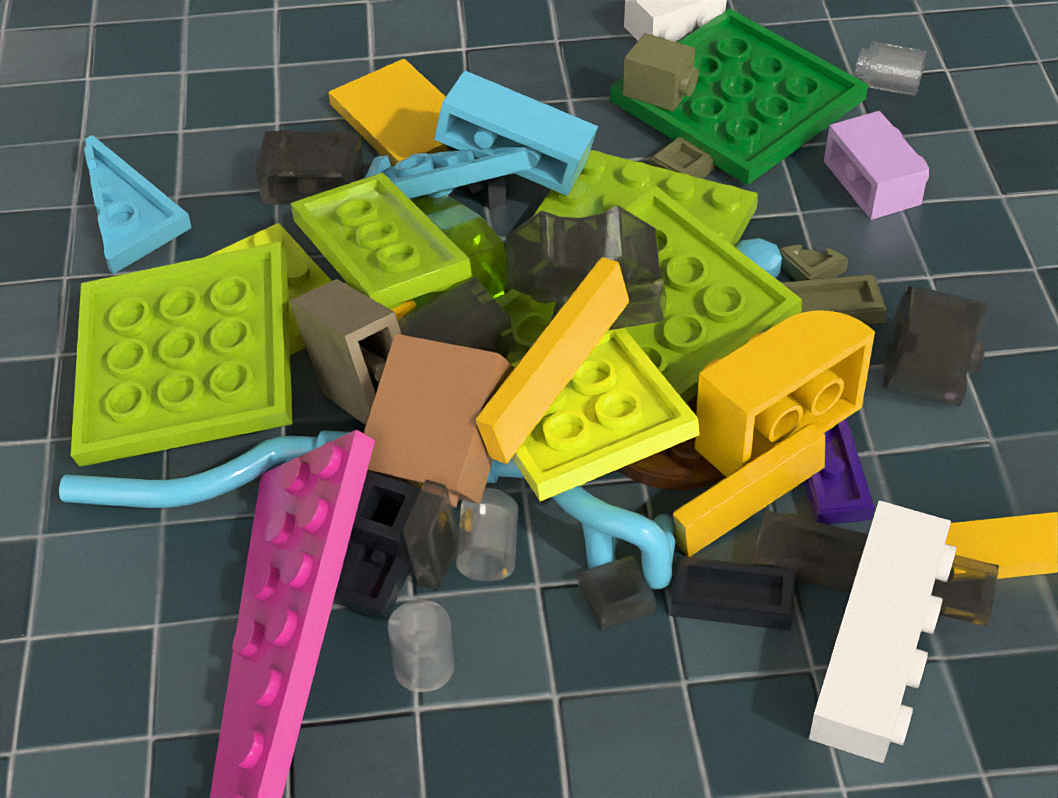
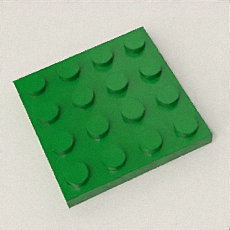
(751, 97)

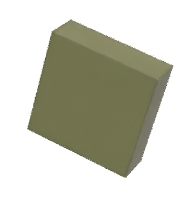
(683, 158)

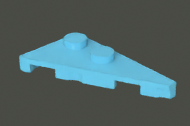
(443, 171)
(130, 209)

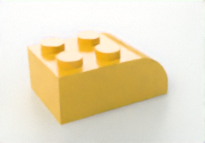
(779, 382)

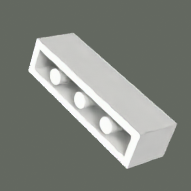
(880, 633)

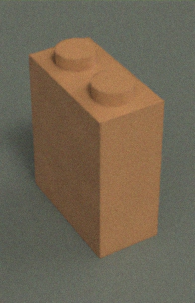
(429, 412)

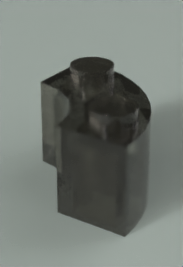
(556, 253)

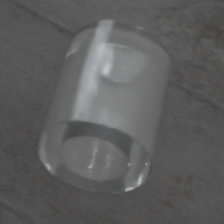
(891, 67)
(488, 537)
(421, 645)

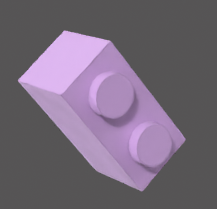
(876, 164)

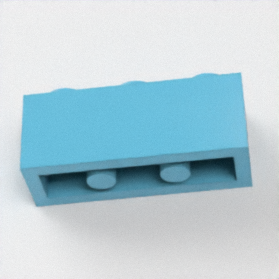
(489, 117)

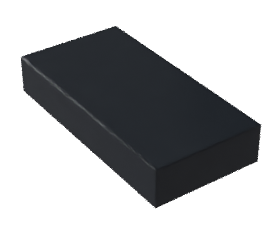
(733, 593)

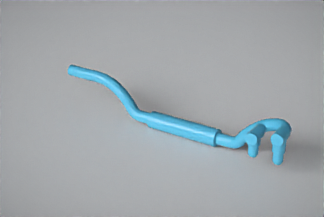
(599, 520)

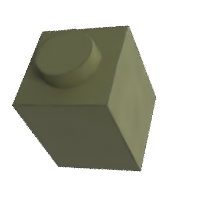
(659, 72)

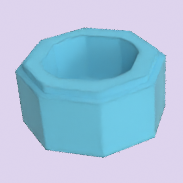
(763, 254)

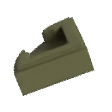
(812, 264)

